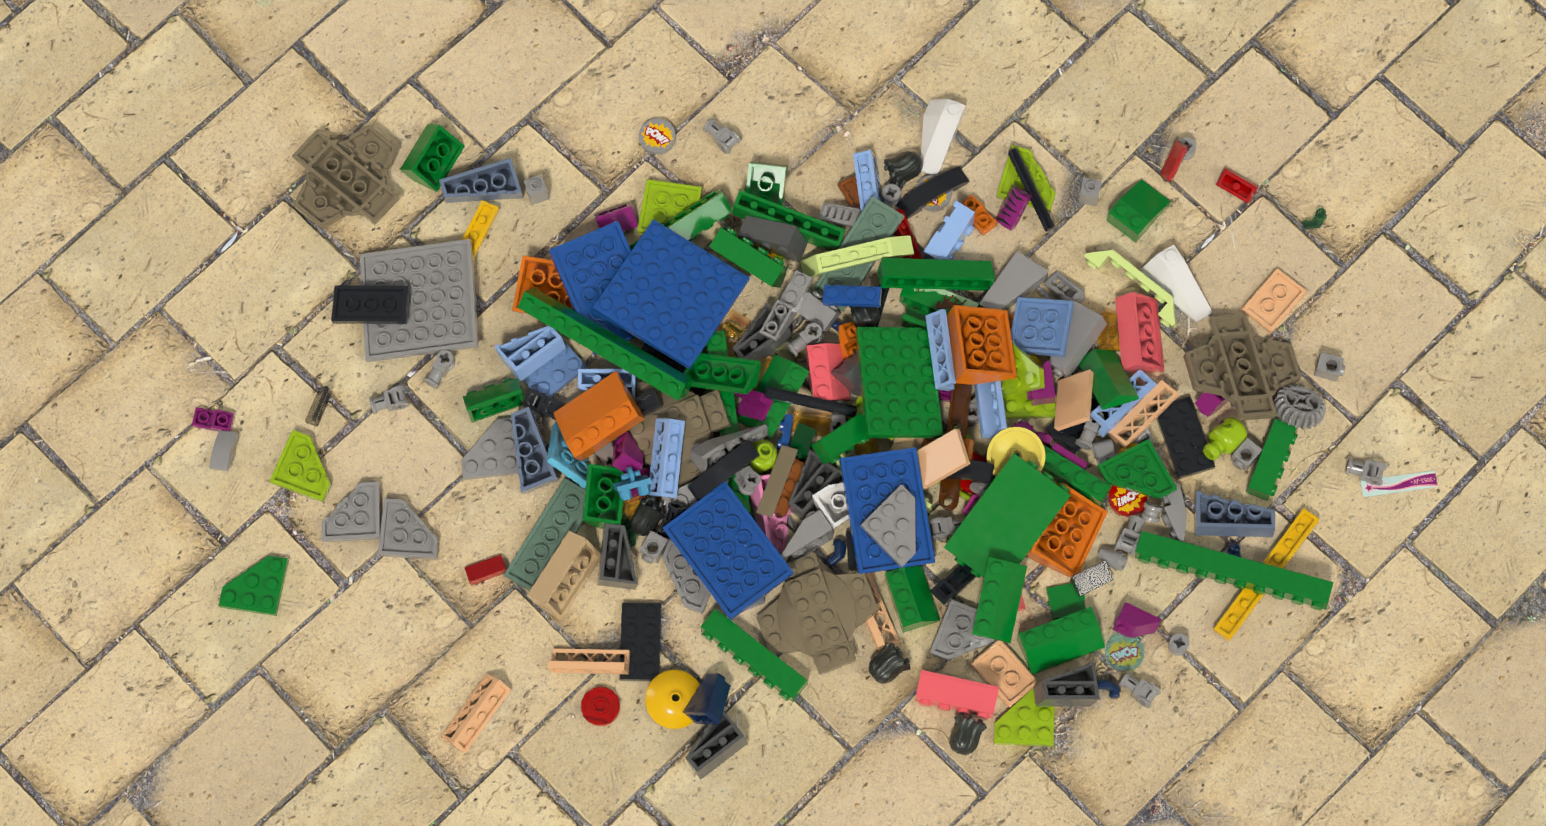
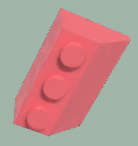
(820, 362)

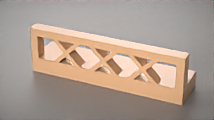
(1141, 410)
(873, 627)
(589, 666)
(478, 714)

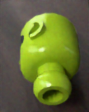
(1225, 438)
(767, 456)

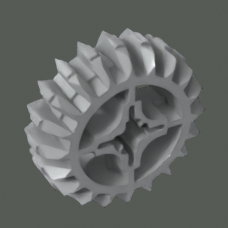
(1299, 406)

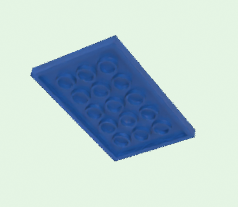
(588, 267)
(867, 484)
(728, 550)

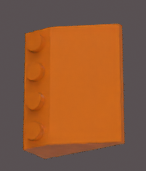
(541, 275)
(981, 345)
(598, 416)
(1069, 535)

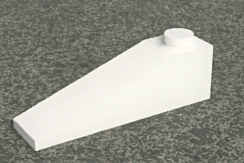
(938, 132)
(1173, 275)
(832, 504)

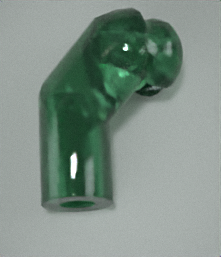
(1317, 221)
(630, 534)

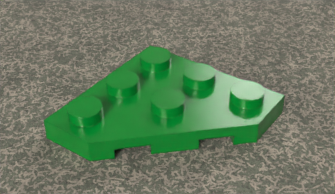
(1139, 471)
(257, 588)

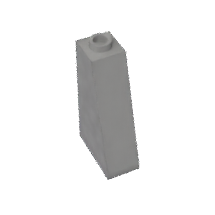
(1015, 281)
(1083, 332)

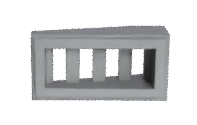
(829, 210)
(1076, 293)

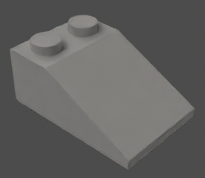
(810, 535)

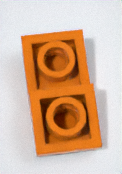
(982, 220)
(847, 339)

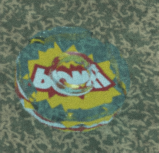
(1124, 653)

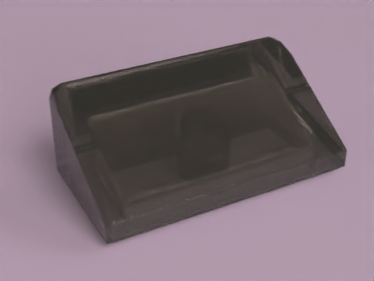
(318, 406)
(1091, 578)

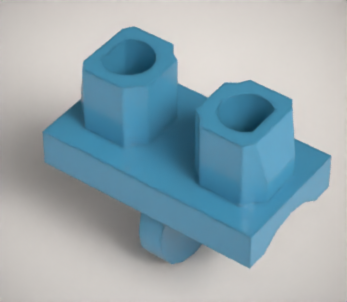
(641, 483)

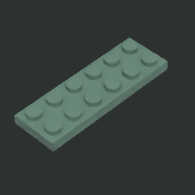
(873, 224)
(559, 517)

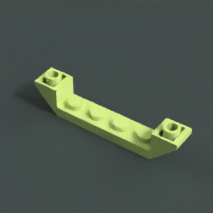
(857, 255)
(1100, 258)

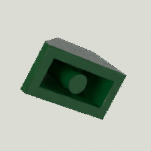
(802, 440)

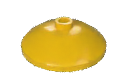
(659, 698)

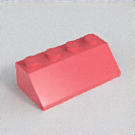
(1139, 333)
(956, 694)

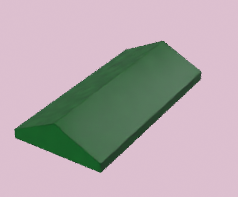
(724, 373)
(1110, 381)

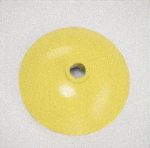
(1013, 441)

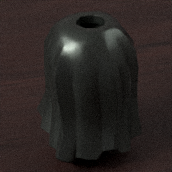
(903, 167)
(865, 316)
(647, 516)
(888, 664)
(966, 734)

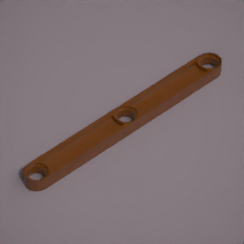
(957, 415)

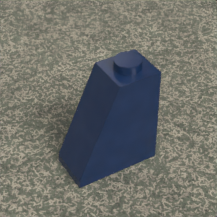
(708, 700)

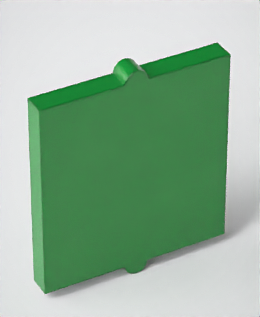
(1064, 600)

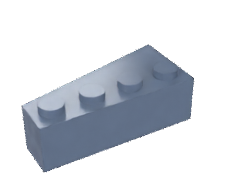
(484, 183)
(531, 452)
(1230, 518)

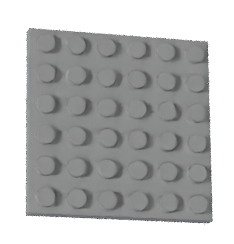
(439, 300)

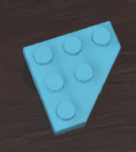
(561, 458)

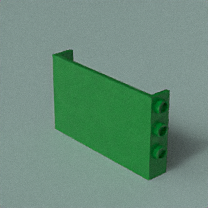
(1008, 516)

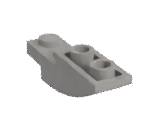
(787, 307)
(1175, 514)

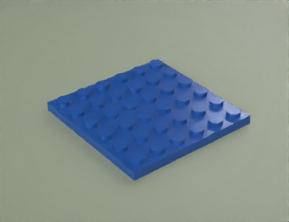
(671, 294)

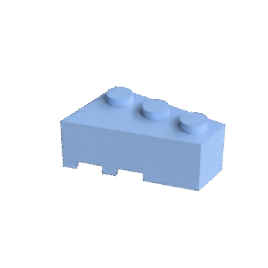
(951, 234)
(530, 352)
(590, 377)

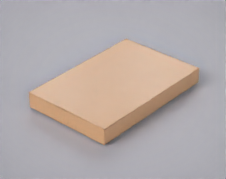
(1274, 300)
(1073, 400)
(942, 458)
(1003, 669)

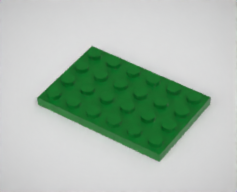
(898, 383)

